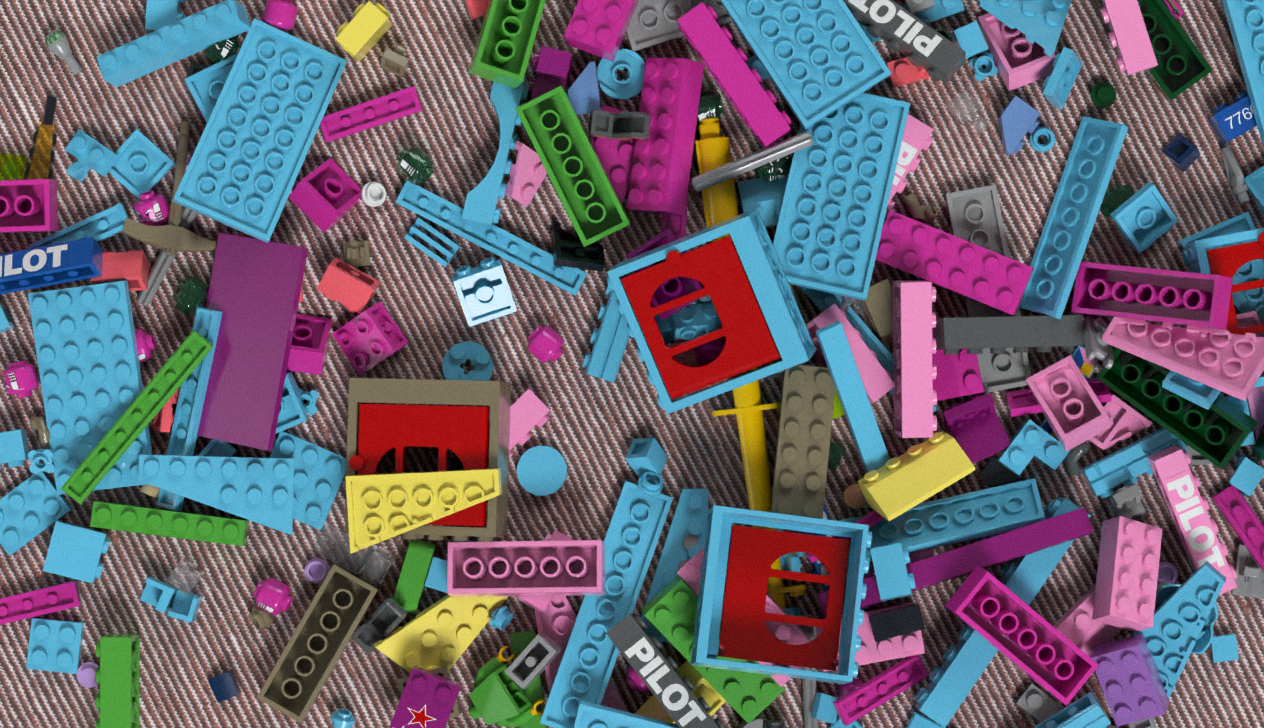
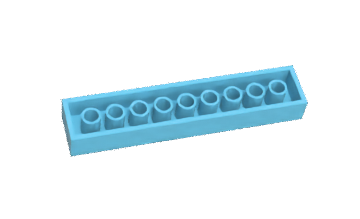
(972, 652)

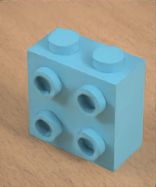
(76, 551)

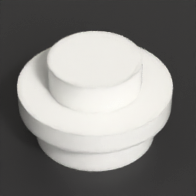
(373, 194)

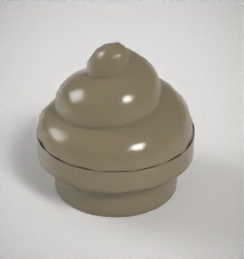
(260, 618)

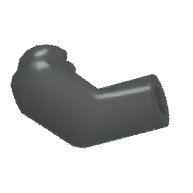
(1072, 458)

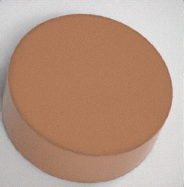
(854, 497)

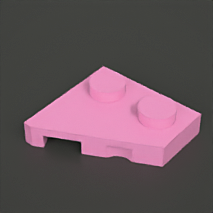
(525, 175)
(1123, 423)

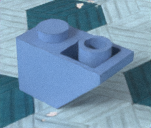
(1014, 123)

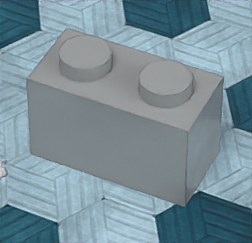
(533, 660)

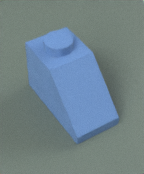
(585, 92)

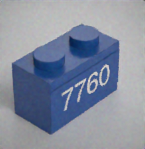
(1233, 120)

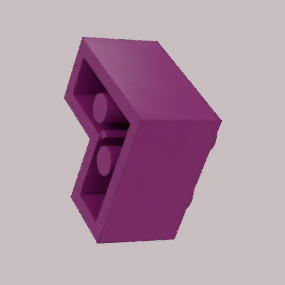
(552, 71)

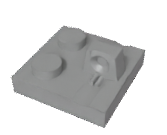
(1249, 575)

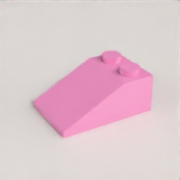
(1014, 56)
(1068, 403)

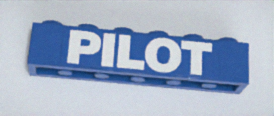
(50, 265)

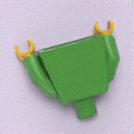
(499, 697)

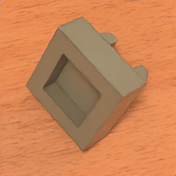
(395, 61)
(357, 253)

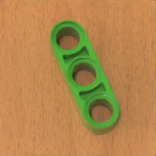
(414, 575)

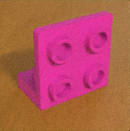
(370, 338)

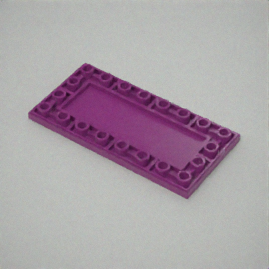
(259, 297)

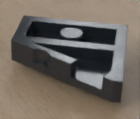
(570, 252)

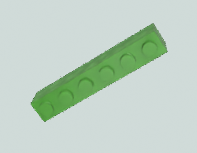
(169, 523)

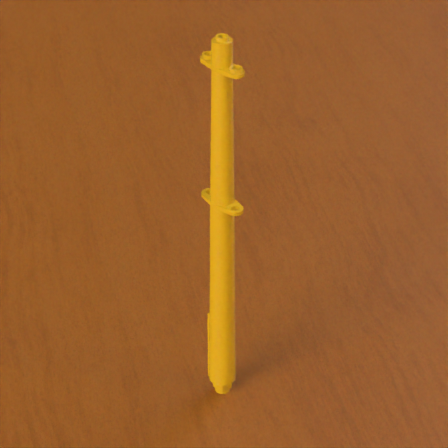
(721, 205)

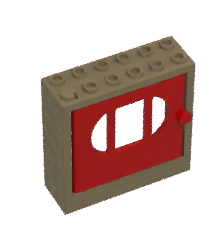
(463, 429)

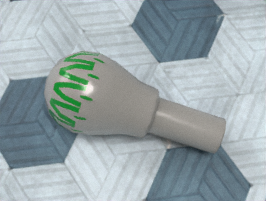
(58, 44)

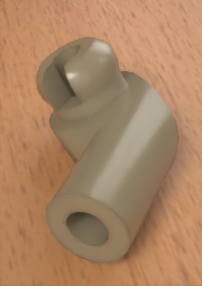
(920, 212)
(39, 423)

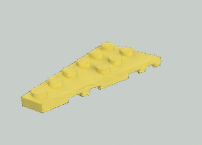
(398, 502)
(439, 632)

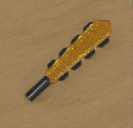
(44, 138)

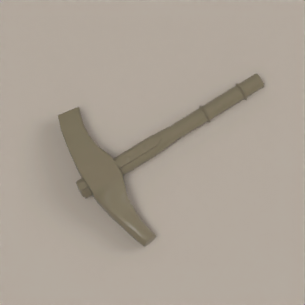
(172, 236)

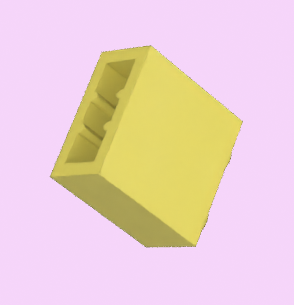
(364, 29)

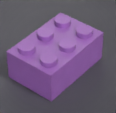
(1130, 680)

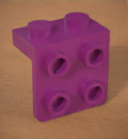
(976, 427)

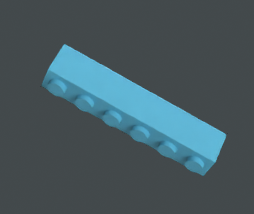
(173, 42)

